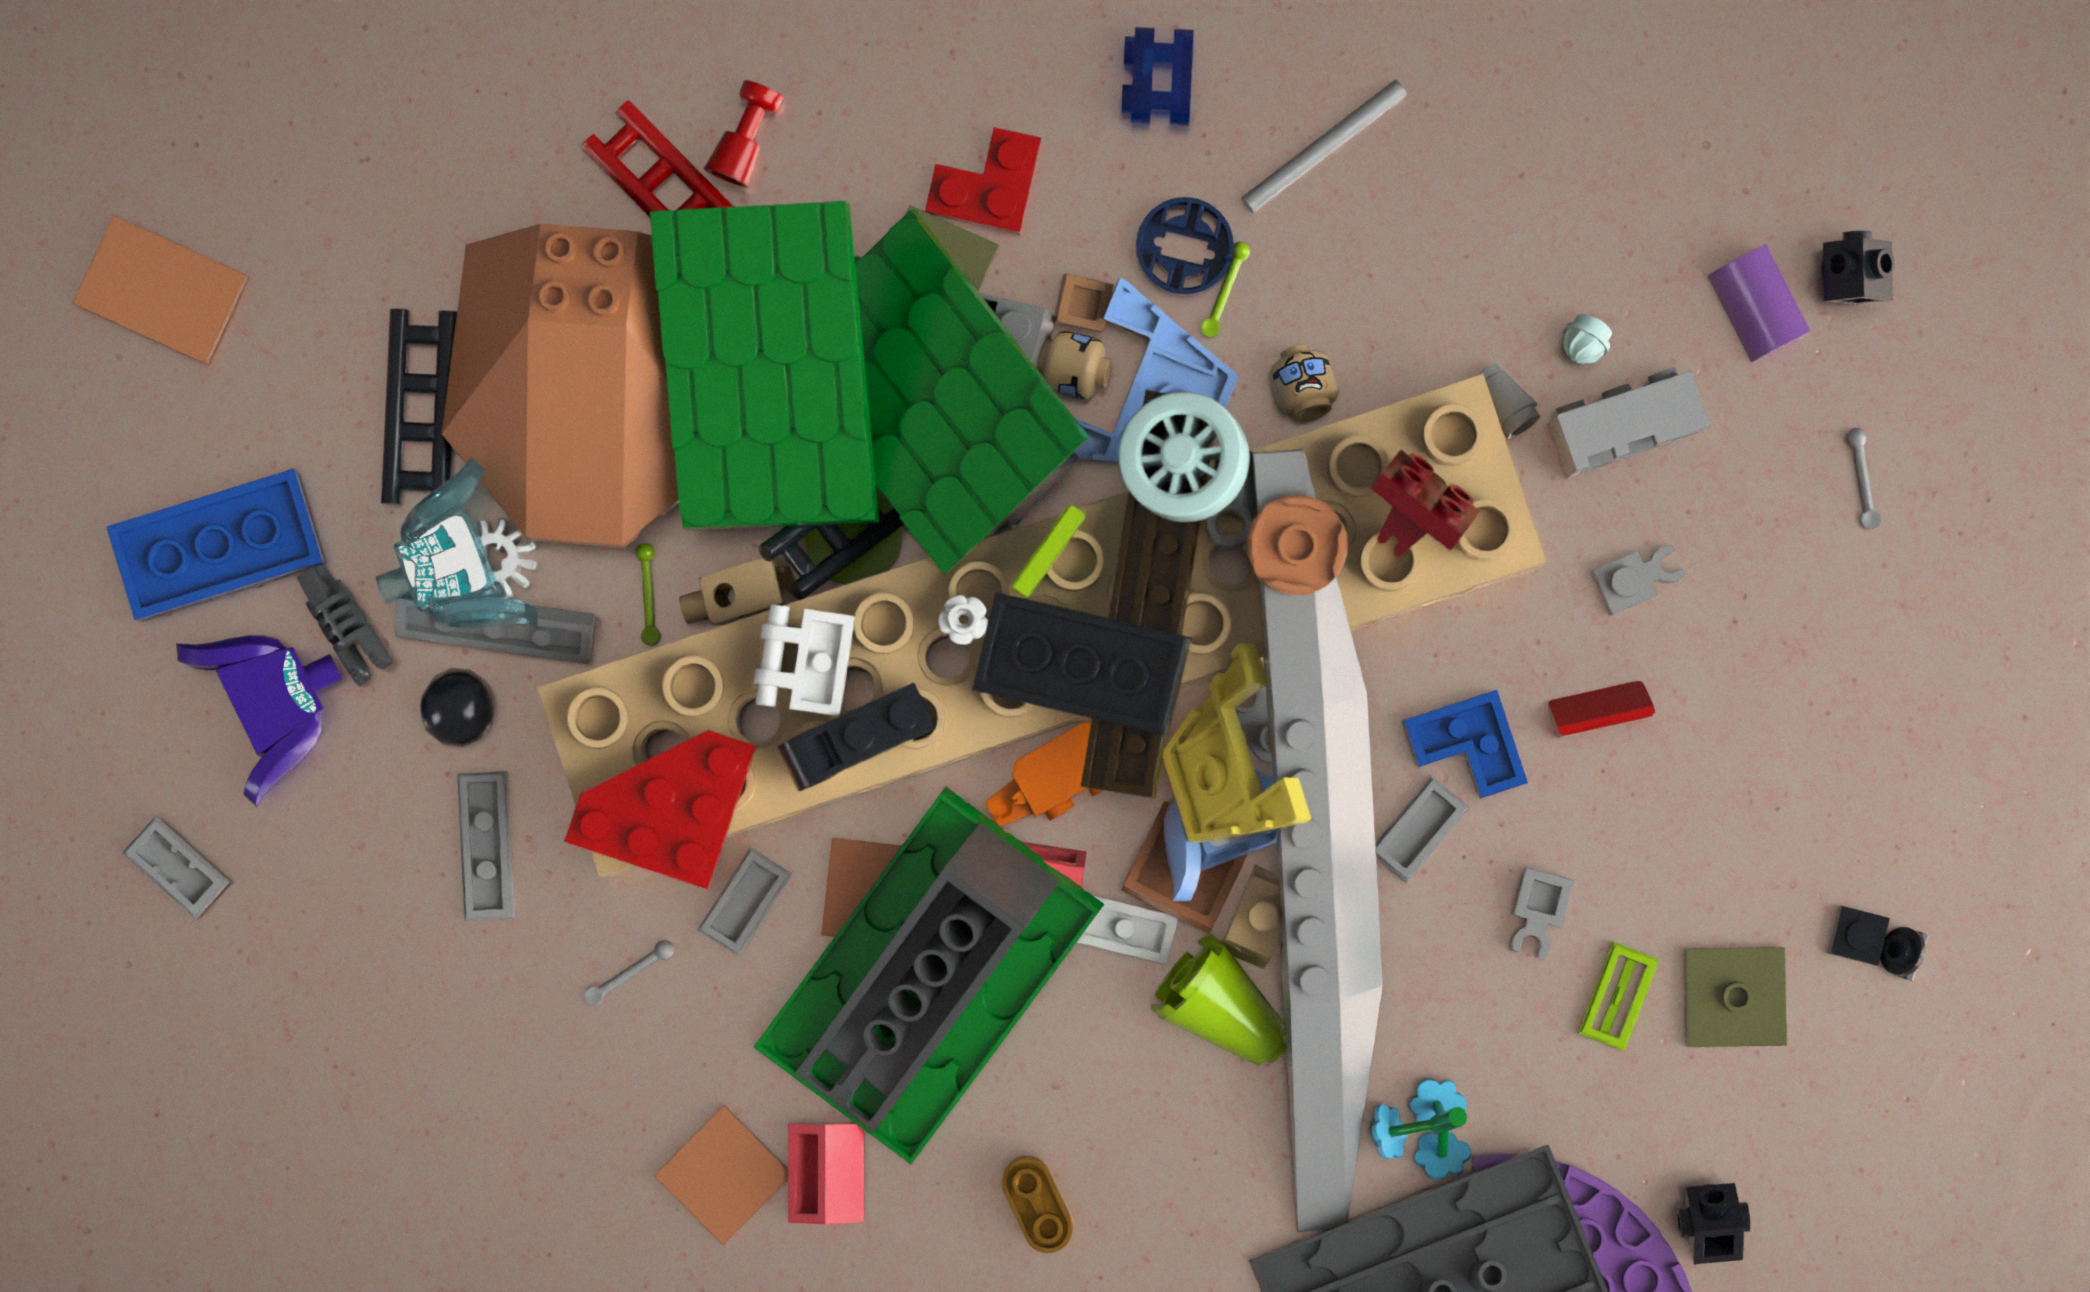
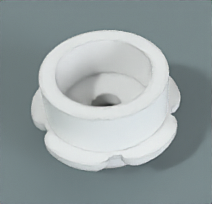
(958, 632)

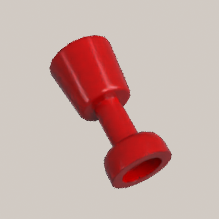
(736, 151)

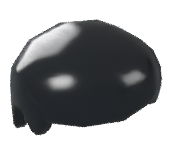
(457, 707)

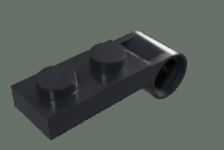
(855, 737)

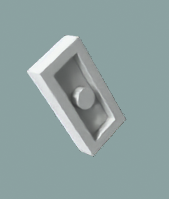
(1131, 931)

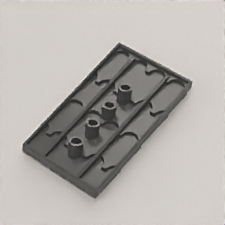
(1475, 1234)

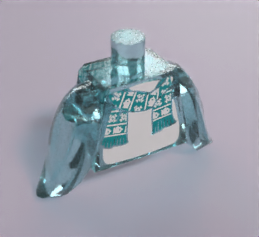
(447, 563)

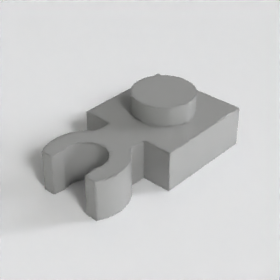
(1630, 580)
(1541, 902)

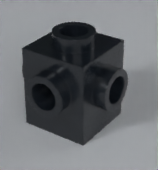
(1858, 269)
(1714, 1212)

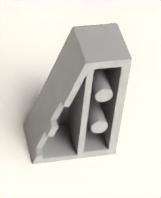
(1627, 422)

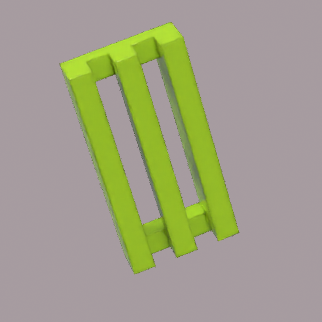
(1048, 551)
(1600, 988)

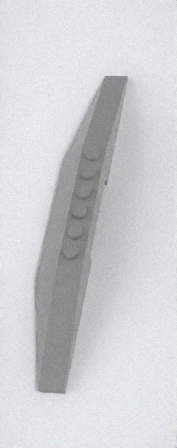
(1324, 871)

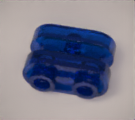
(1140, 53)

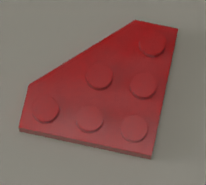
(668, 810)

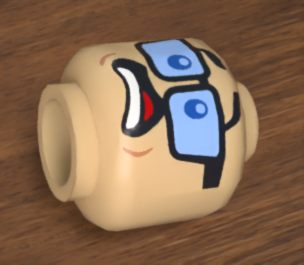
(1074, 364)
(1304, 383)

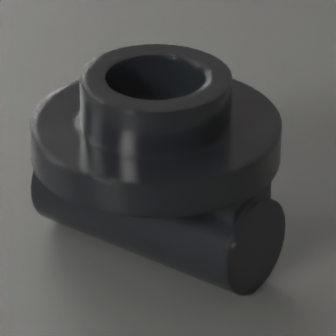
(1904, 952)

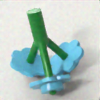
(1437, 1110)

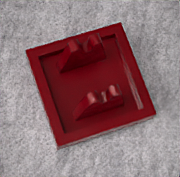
(1421, 504)

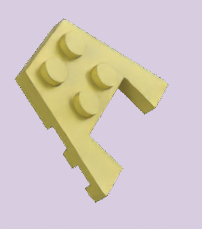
(1213, 767)

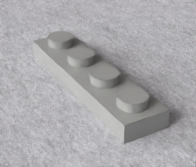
(559, 633)

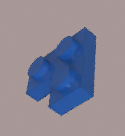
(1471, 727)

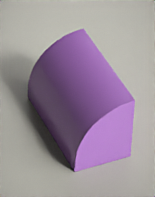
(1758, 303)

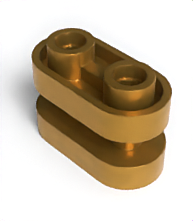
(1037, 1204)

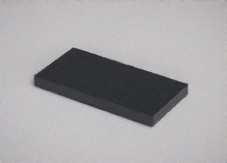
(1082, 664)

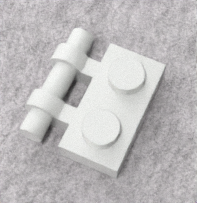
(820, 661)

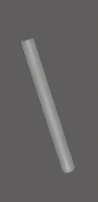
(1324, 146)

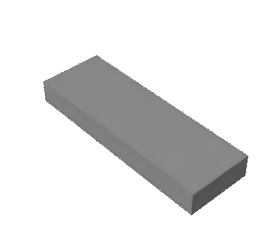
(485, 845)

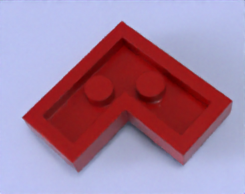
(992, 198)

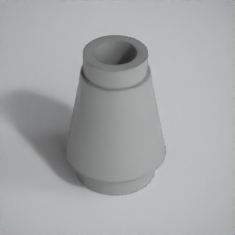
(1512, 404)

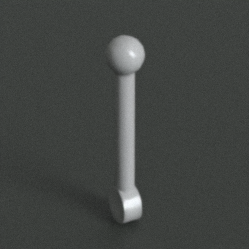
(1869, 518)
(594, 995)

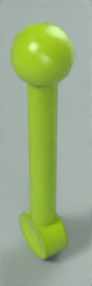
(1210, 327)
(650, 634)

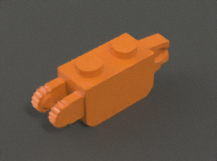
(1044, 779)

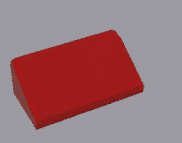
(1600, 708)

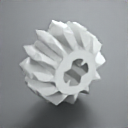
(514, 562)

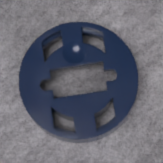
(1190, 226)

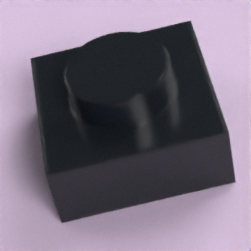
(1858, 935)

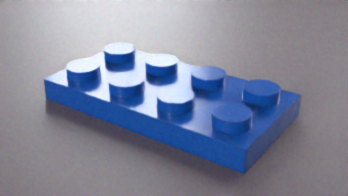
(215, 544)

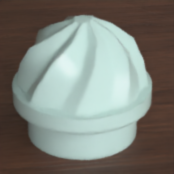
(1586, 339)

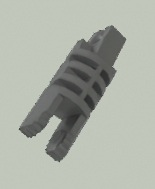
(343, 623)

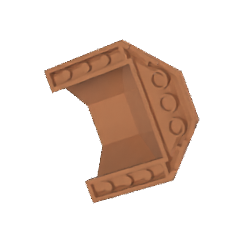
(564, 382)

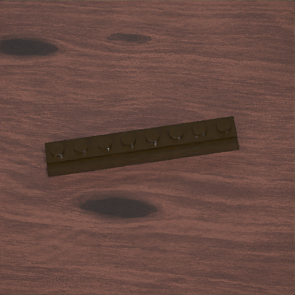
(1152, 593)

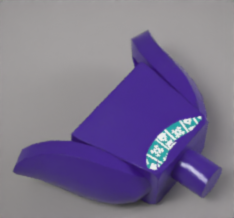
(271, 697)

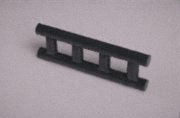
(400, 383)
(844, 554)

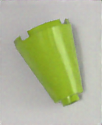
(1221, 1004)

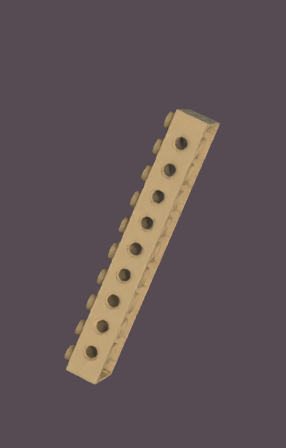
(707, 679)

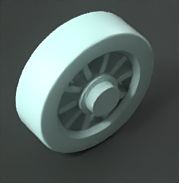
(1184, 457)

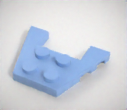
(1169, 365)

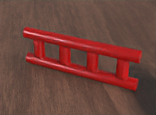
(669, 162)

